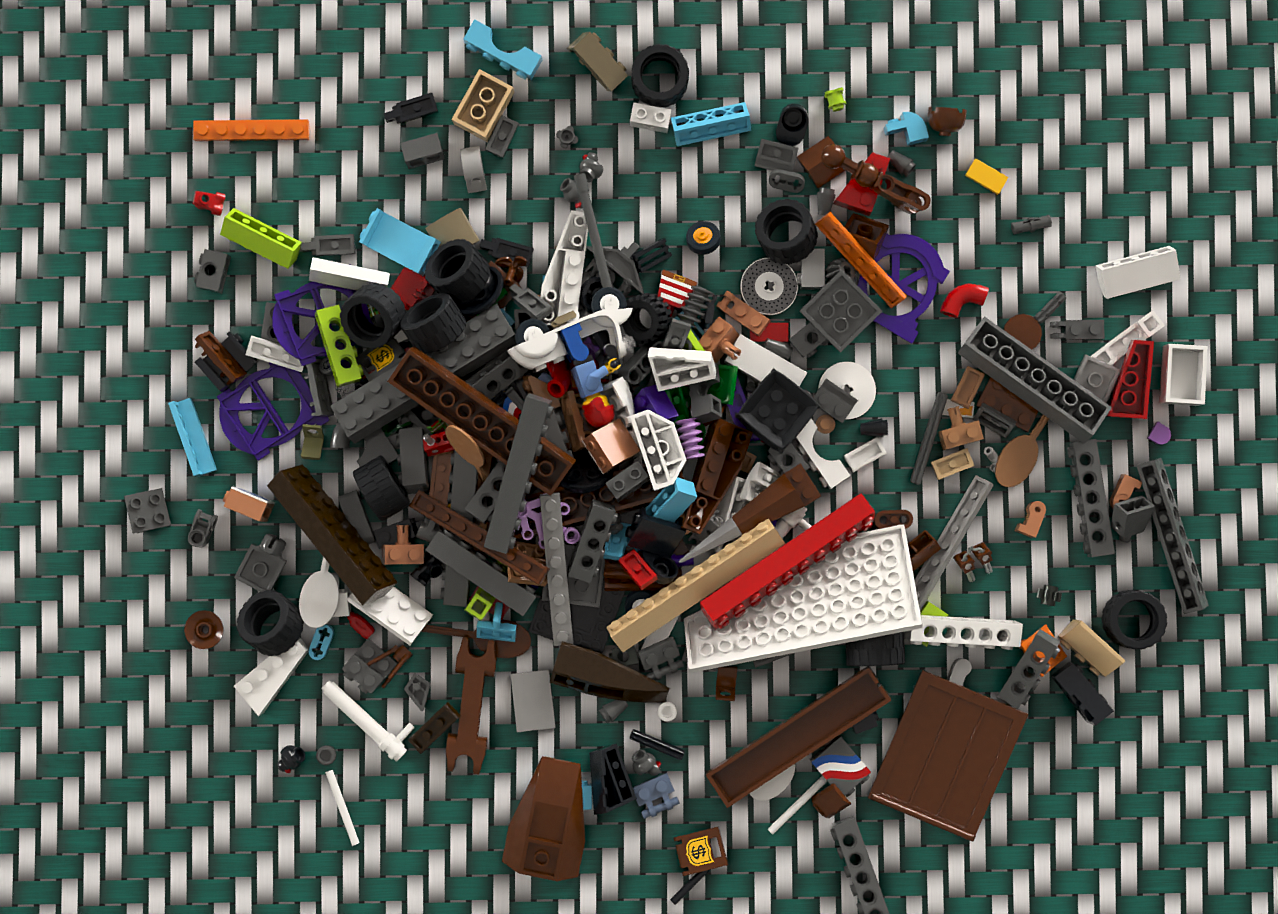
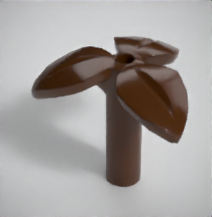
(514, 272)

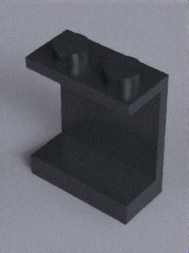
(237, 350)

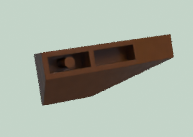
(715, 472)

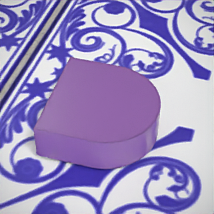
(1159, 434)

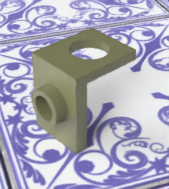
(312, 442)

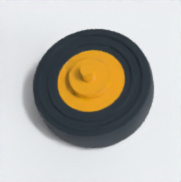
(703, 238)

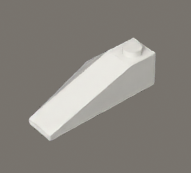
(620, 395)

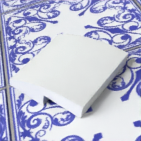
(757, 481)

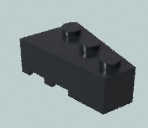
(609, 780)

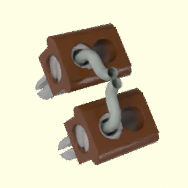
(966, 562)

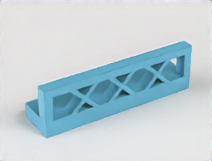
(711, 126)
(192, 437)

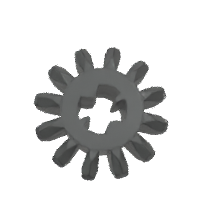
(840, 264)

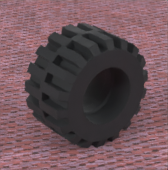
(659, 318)

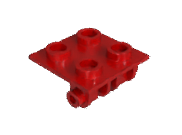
(411, 288)

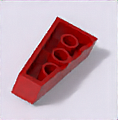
(1132, 387)

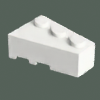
(680, 367)

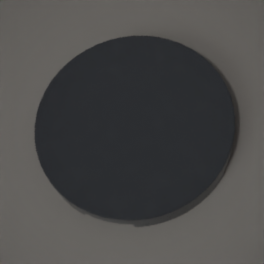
(585, 474)

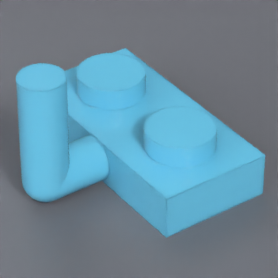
(617, 545)
(496, 630)

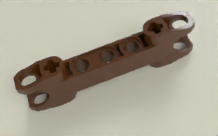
(474, 670)

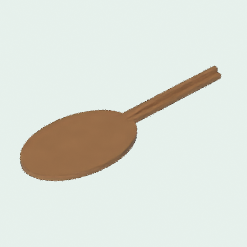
(467, 449)
(1019, 457)

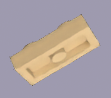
(952, 464)

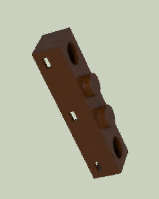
(918, 551)

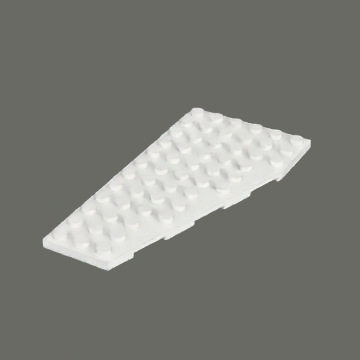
(845, 598)

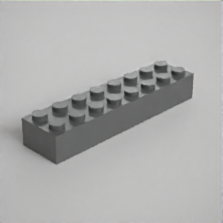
(1034, 380)

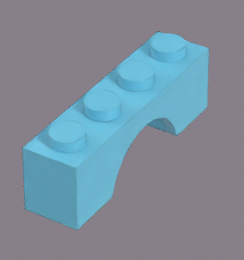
(523, 62)

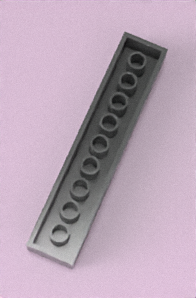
(381, 402)

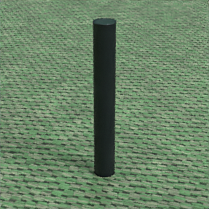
(688, 886)

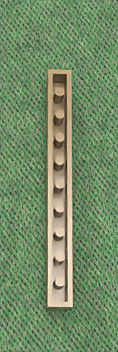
(695, 585)

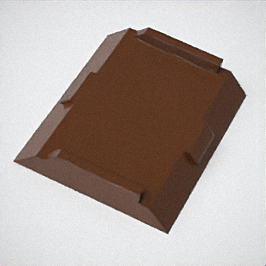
(830, 801)

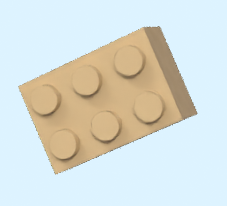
(483, 105)

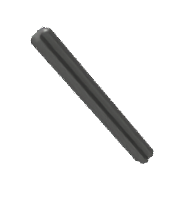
(928, 438)

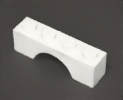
(830, 471)

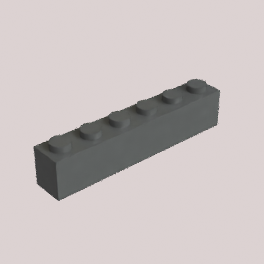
(481, 571)

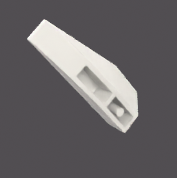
(564, 275)

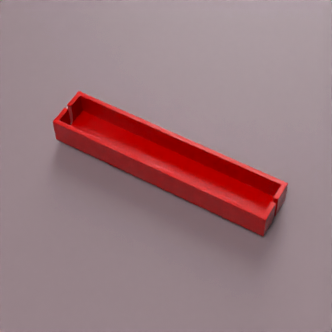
(788, 561)

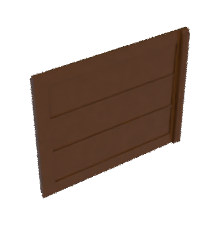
(947, 755)

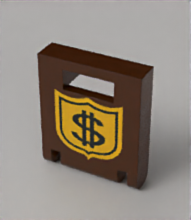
(697, 851)

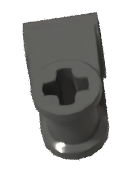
(202, 527)

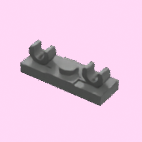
(319, 390)

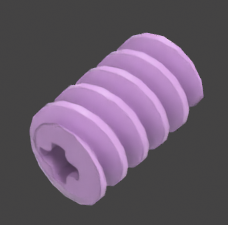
(690, 438)

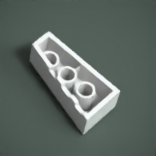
(268, 677)

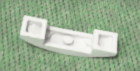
(1119, 345)

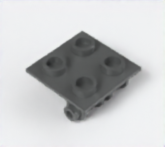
(147, 510)

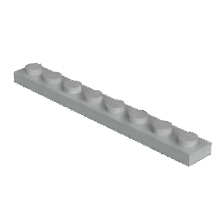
(951, 537)
(557, 574)

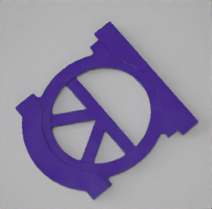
(933, 268)
(283, 327)
(254, 443)

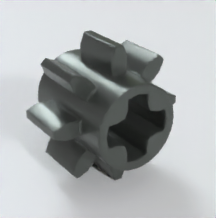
(1049, 595)

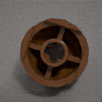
(946, 120)

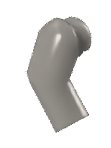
(992, 456)

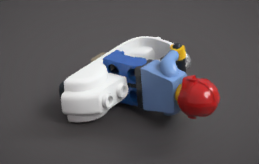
(540, 346)

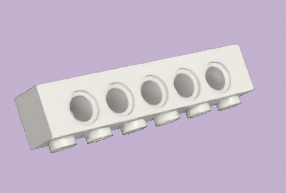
(1010, 630)

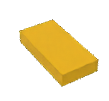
(986, 176)

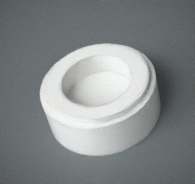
(667, 711)

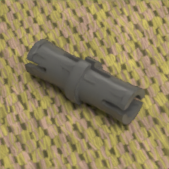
(1031, 224)

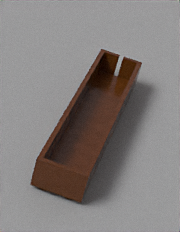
(798, 736)

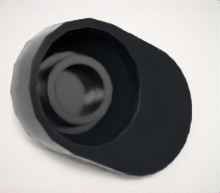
(792, 124)
(663, 567)

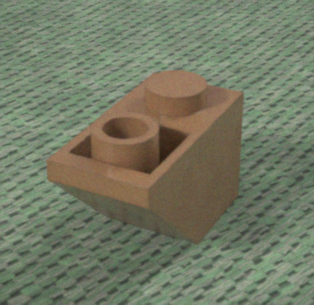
(537, 387)

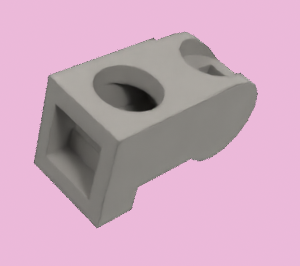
(959, 670)

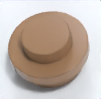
(825, 424)

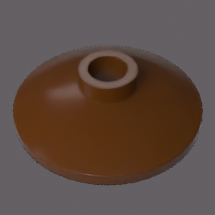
(194, 629)

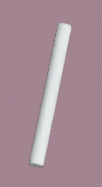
(797, 805)
(342, 807)

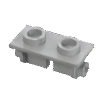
(712, 525)

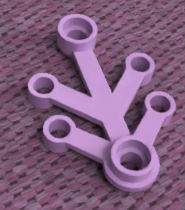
(537, 517)

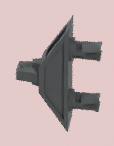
(623, 264)

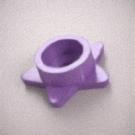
(592, 348)

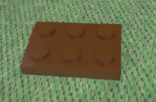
(1008, 403)

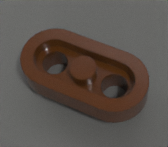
(893, 518)

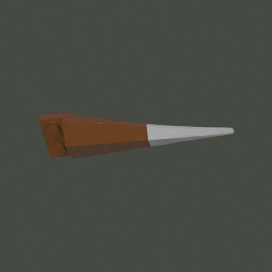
(782, 497)

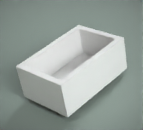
(1183, 374)

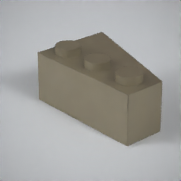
(598, 60)

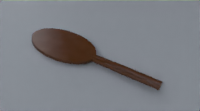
(504, 649)

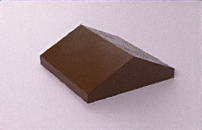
(813, 164)

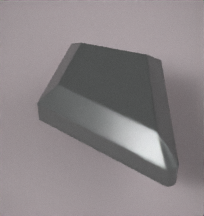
(418, 690)

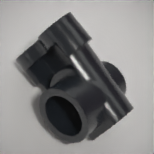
(430, 569)

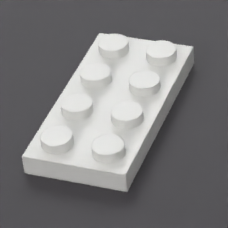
(396, 614)

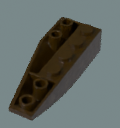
(603, 677)

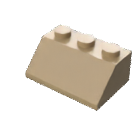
(1090, 648)

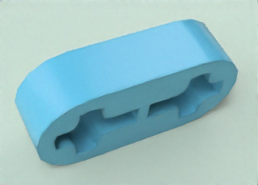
(325, 643)

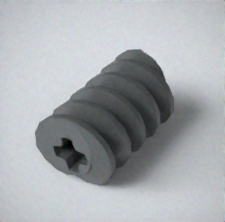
(694, 305)

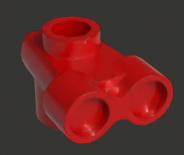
(214, 202)

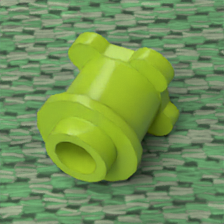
(835, 99)

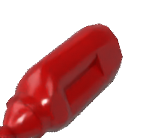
(360, 625)

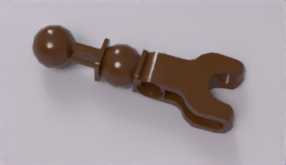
(867, 176)

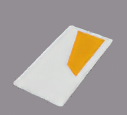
(968, 413)

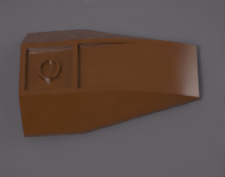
(548, 825)

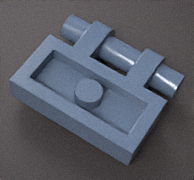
(654, 789)

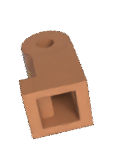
(1124, 489)
(1033, 519)

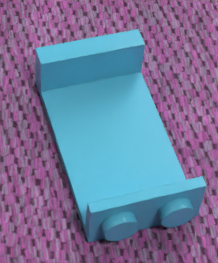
(398, 241)

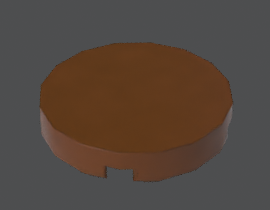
(1024, 329)

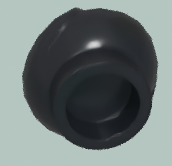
(291, 758)

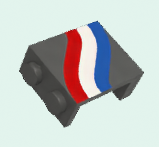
(841, 766)

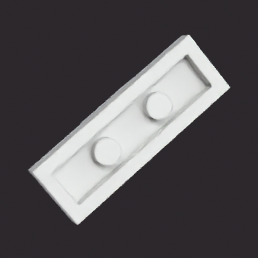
(272, 353)

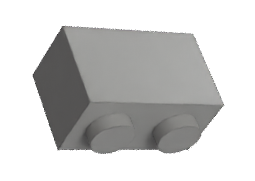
(812, 271)

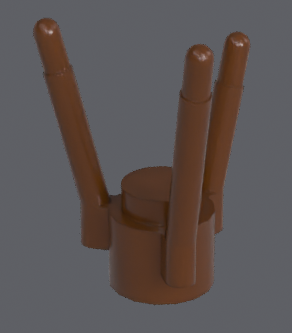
(401, 655)

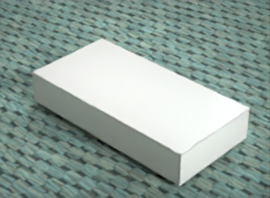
(865, 454)

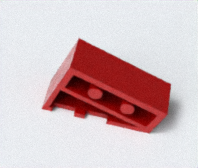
(860, 198)

